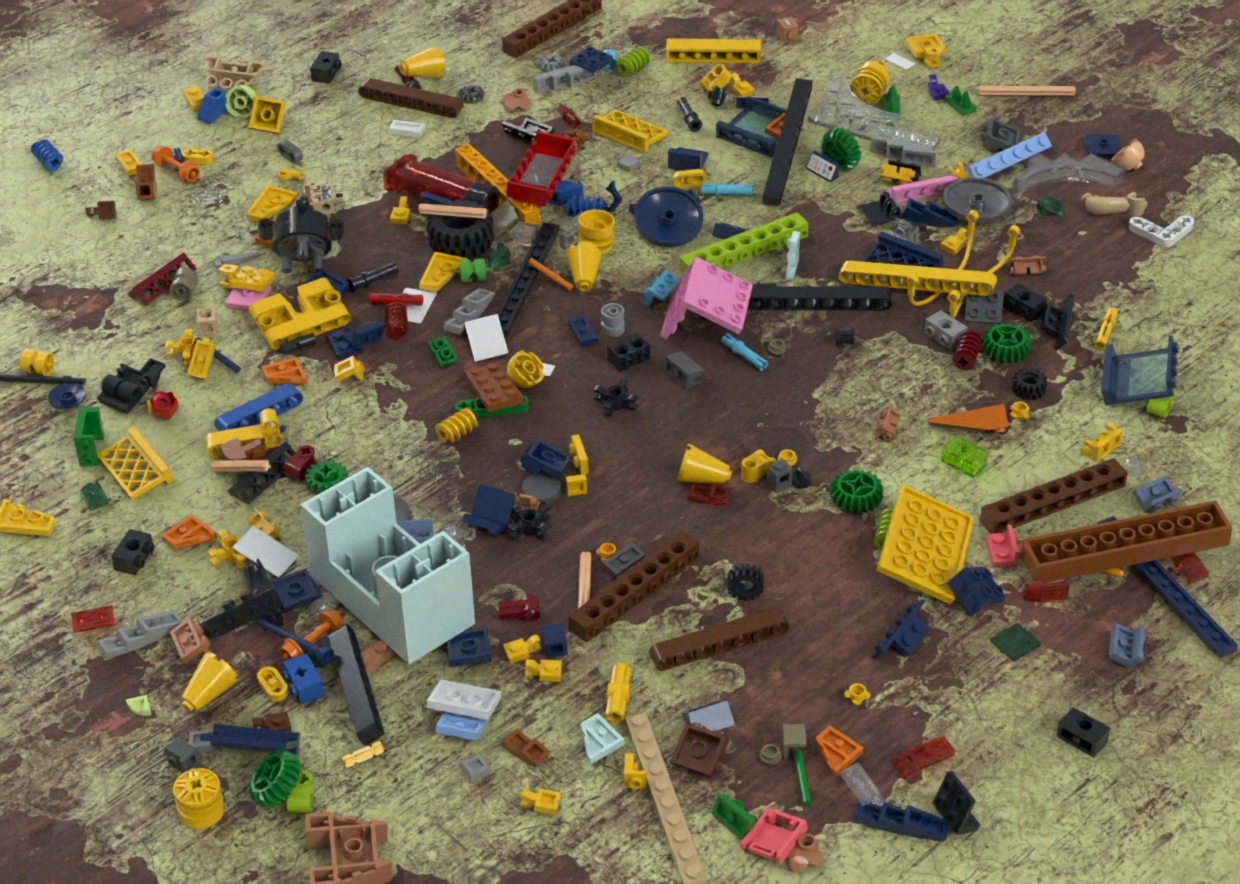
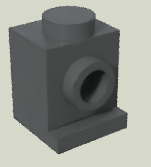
(778, 471)
(181, 755)

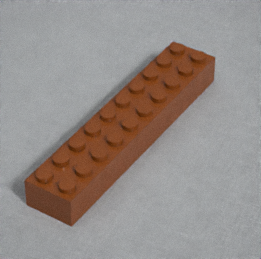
(1126, 542)

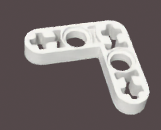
(1160, 236)

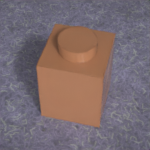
(787, 29)

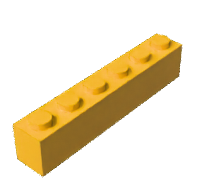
(713, 50)

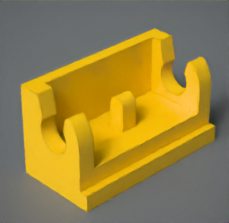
(1103, 443)

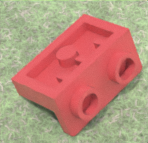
(1003, 548)

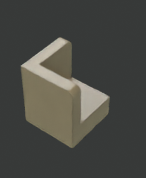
(793, 736)

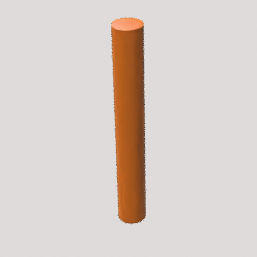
(551, 275)

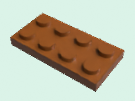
(493, 387)

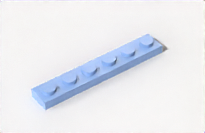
(1009, 156)

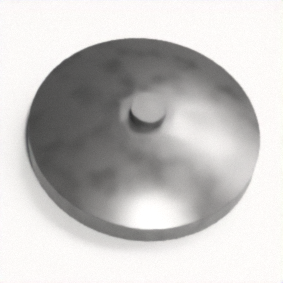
(978, 194)

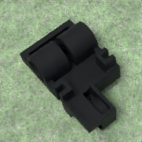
(129, 385)

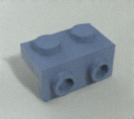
(1156, 493)
(420, 529)
(1126, 645)

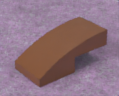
(523, 748)

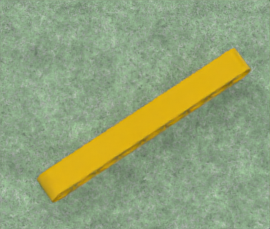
(929, 278)

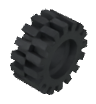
(1033, 390)
(743, 590)

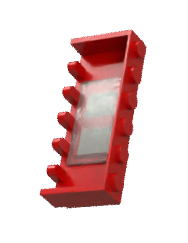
(542, 169)

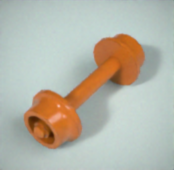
(187, 171)
(329, 621)

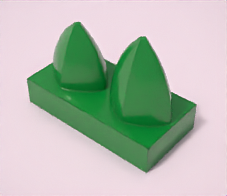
(892, 101)
(960, 102)
(733, 815)

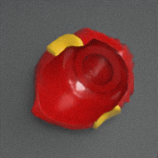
(163, 404)

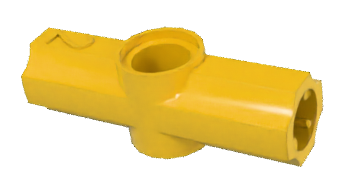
(618, 693)

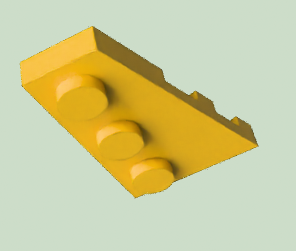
(270, 202)
(440, 271)
(23, 521)

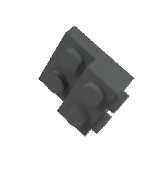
(998, 135)

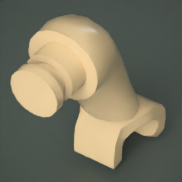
(1110, 205)

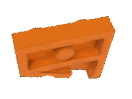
(285, 372)
(188, 533)
(837, 749)

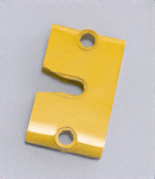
(320, 313)

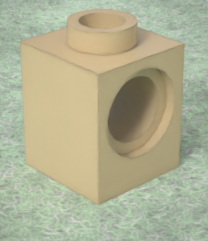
(207, 321)

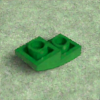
(442, 351)

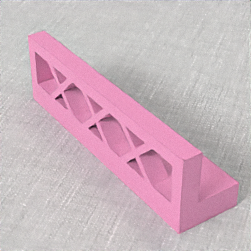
(920, 189)

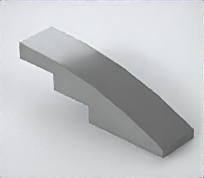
(562, 77)
(903, 150)
(471, 309)
(145, 632)

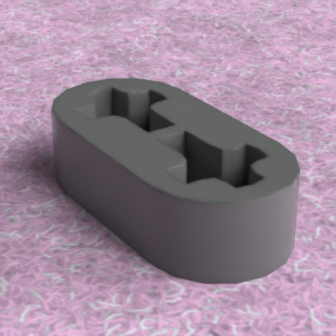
(290, 151)

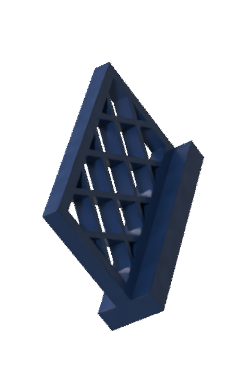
(905, 249)
(253, 738)

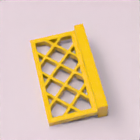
(617, 130)
(147, 456)

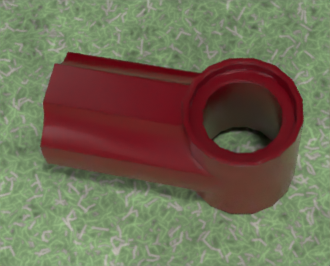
(526, 608)

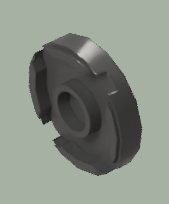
(542, 487)

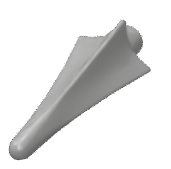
(234, 259)

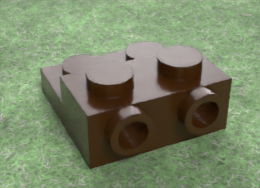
(699, 749)

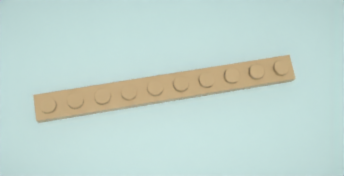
(665, 800)

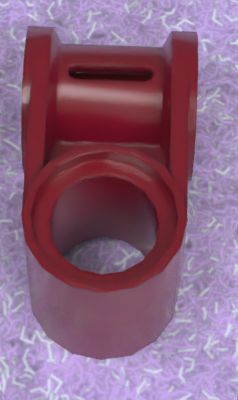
(300, 462)

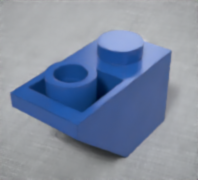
(212, 105)
(566, 190)

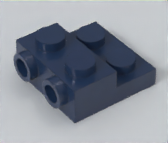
(545, 458)

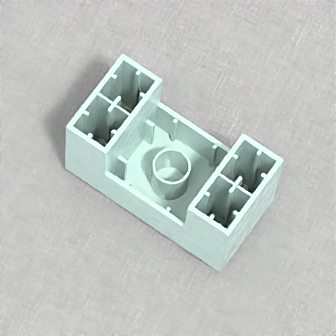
(393, 584)

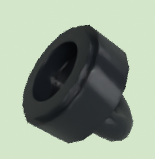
(801, 479)

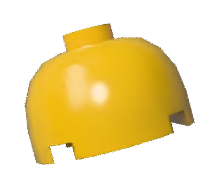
(525, 369)

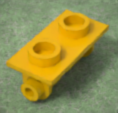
(890, 173)
(261, 522)

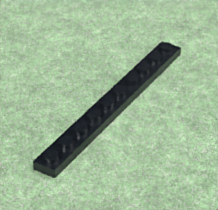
(526, 276)

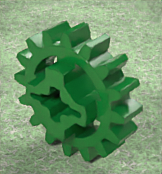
(325, 475)

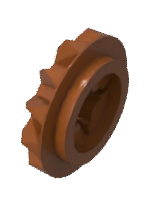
(579, 136)

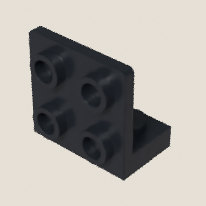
(956, 804)

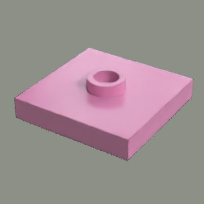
(244, 298)

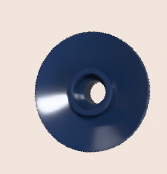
(66, 396)

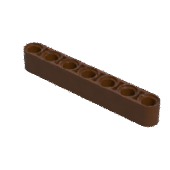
(411, 98)
(718, 639)

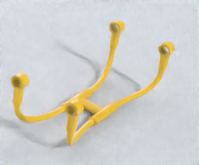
(954, 296)

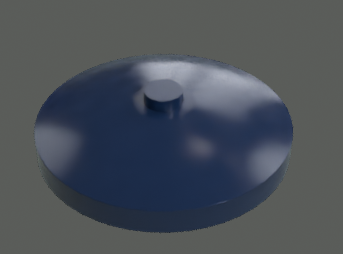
(668, 216)

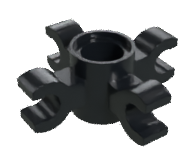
(615, 397)
(529, 522)

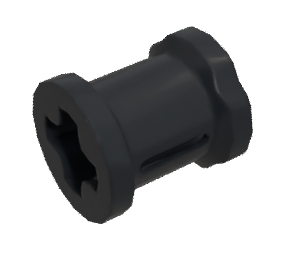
(840, 336)

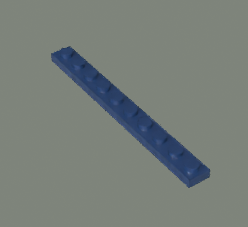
(1185, 606)

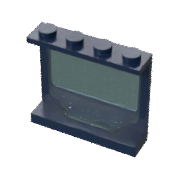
(749, 127)
(1139, 374)

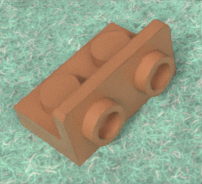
(190, 639)

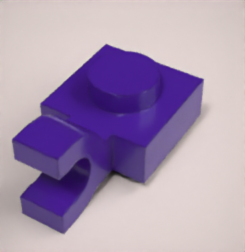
(936, 90)

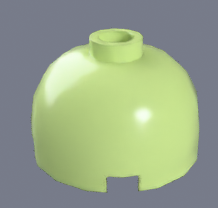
(240, 100)

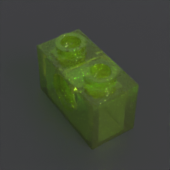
(964, 456)

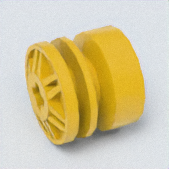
(870, 82)
(598, 228)
(198, 798)

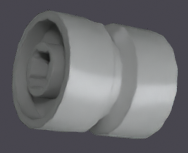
(612, 320)

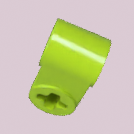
(1160, 406)
(302, 796)

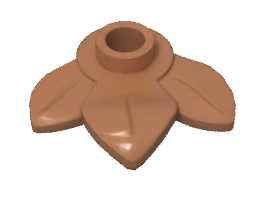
(516, 99)
(805, 853)

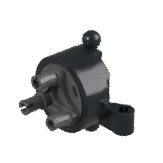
(301, 234)

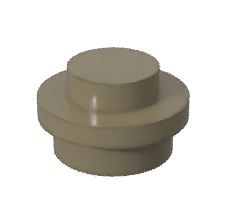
(776, 347)
(770, 754)

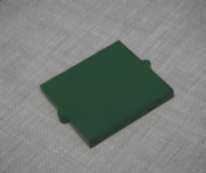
(1015, 642)

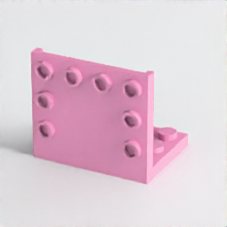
(711, 294)

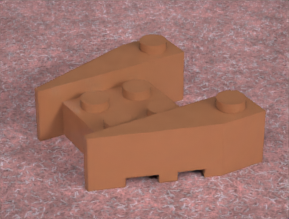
(352, 849)

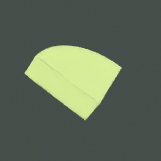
(139, 705)

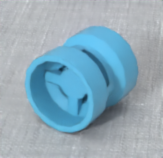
(612, 65)

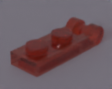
(923, 756)

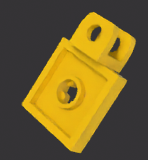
(927, 47)
(246, 278)

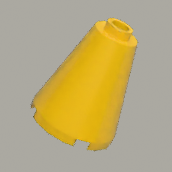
(424, 64)
(584, 264)
(702, 468)
(208, 682)

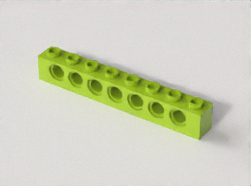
(749, 243)

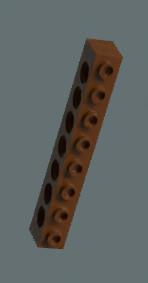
(548, 26)
(1053, 496)
(633, 586)

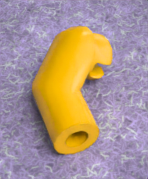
(287, 174)

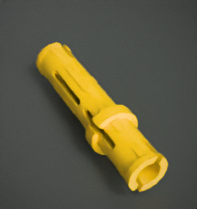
(1110, 317)

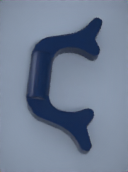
(617, 198)

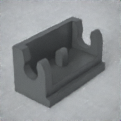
(682, 370)

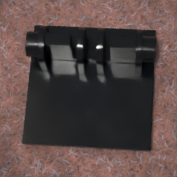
(881, 211)

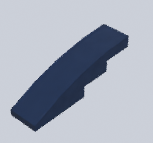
(905, 822)

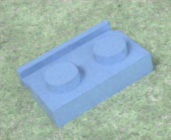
(460, 726)

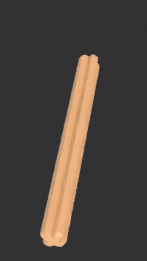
(1028, 90)

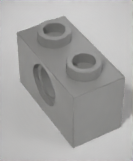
(944, 329)

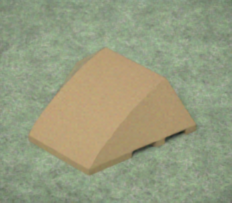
(228, 74)

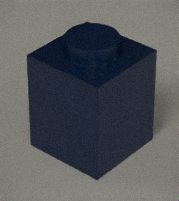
(554, 640)

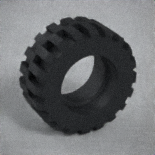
(460, 235)

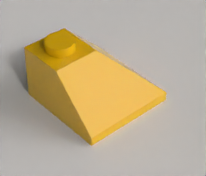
(267, 114)

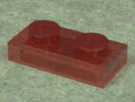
(93, 619)

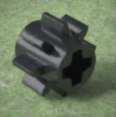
(717, 96)

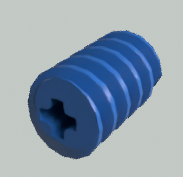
(47, 154)
(576, 206)

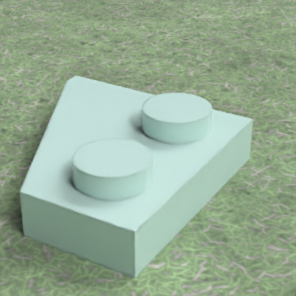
(793, 254)
(599, 738)

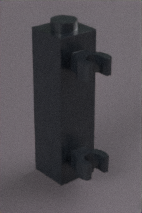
(256, 578)

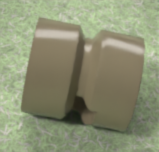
(183, 284)

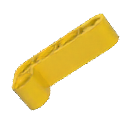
(267, 431)

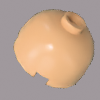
(1130, 156)

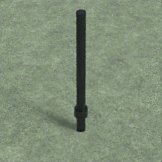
(42, 379)

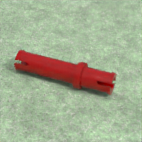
(405, 298)

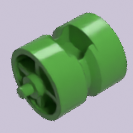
(472, 270)

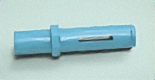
(726, 189)
(739, 348)

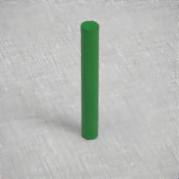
(802, 778)

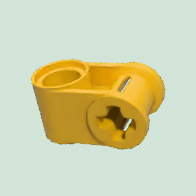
(717, 77)
(755, 466)

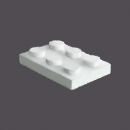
(463, 699)

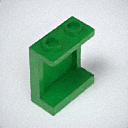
(87, 430)

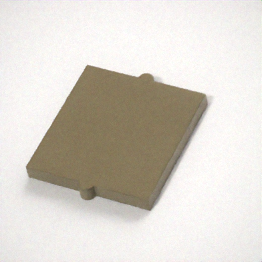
(503, 217)

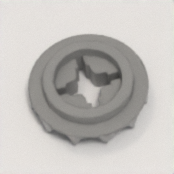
(555, 63)

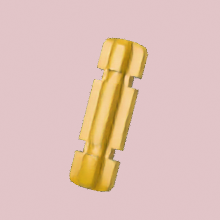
(362, 754)

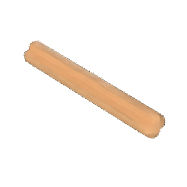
(455, 211)
(241, 466)
(584, 578)

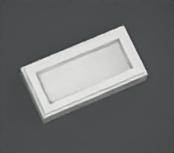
(406, 128)

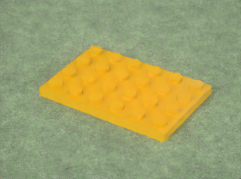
(925, 543)

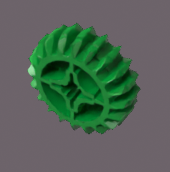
(841, 147)
(1006, 343)
(856, 491)
(275, 778)

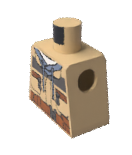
(322, 198)

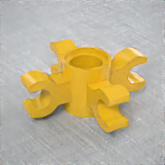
(184, 346)
(227, 552)

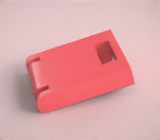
(773, 841)

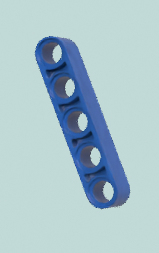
(248, 414)

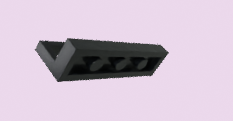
(246, 480)

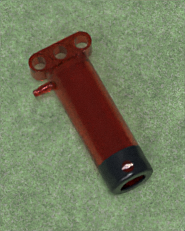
(415, 177)

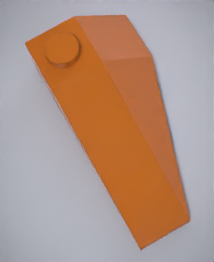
(984, 419)

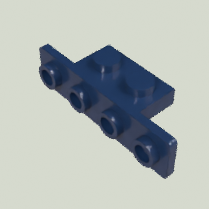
(906, 634)

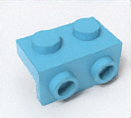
(660, 288)

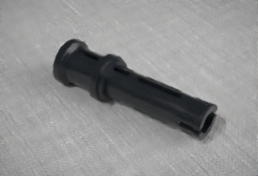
(690, 117)
(365, 279)

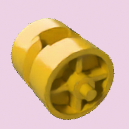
(36, 362)

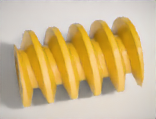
(456, 425)

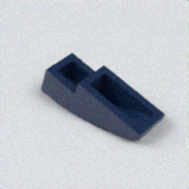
(930, 213)

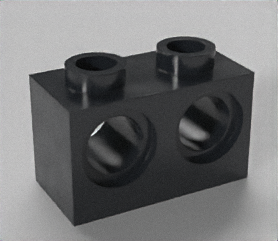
(628, 352)

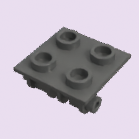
(984, 308)

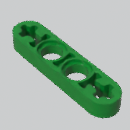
(475, 403)

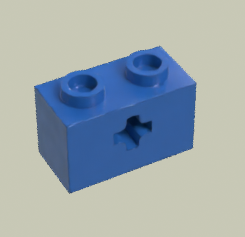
(303, 678)

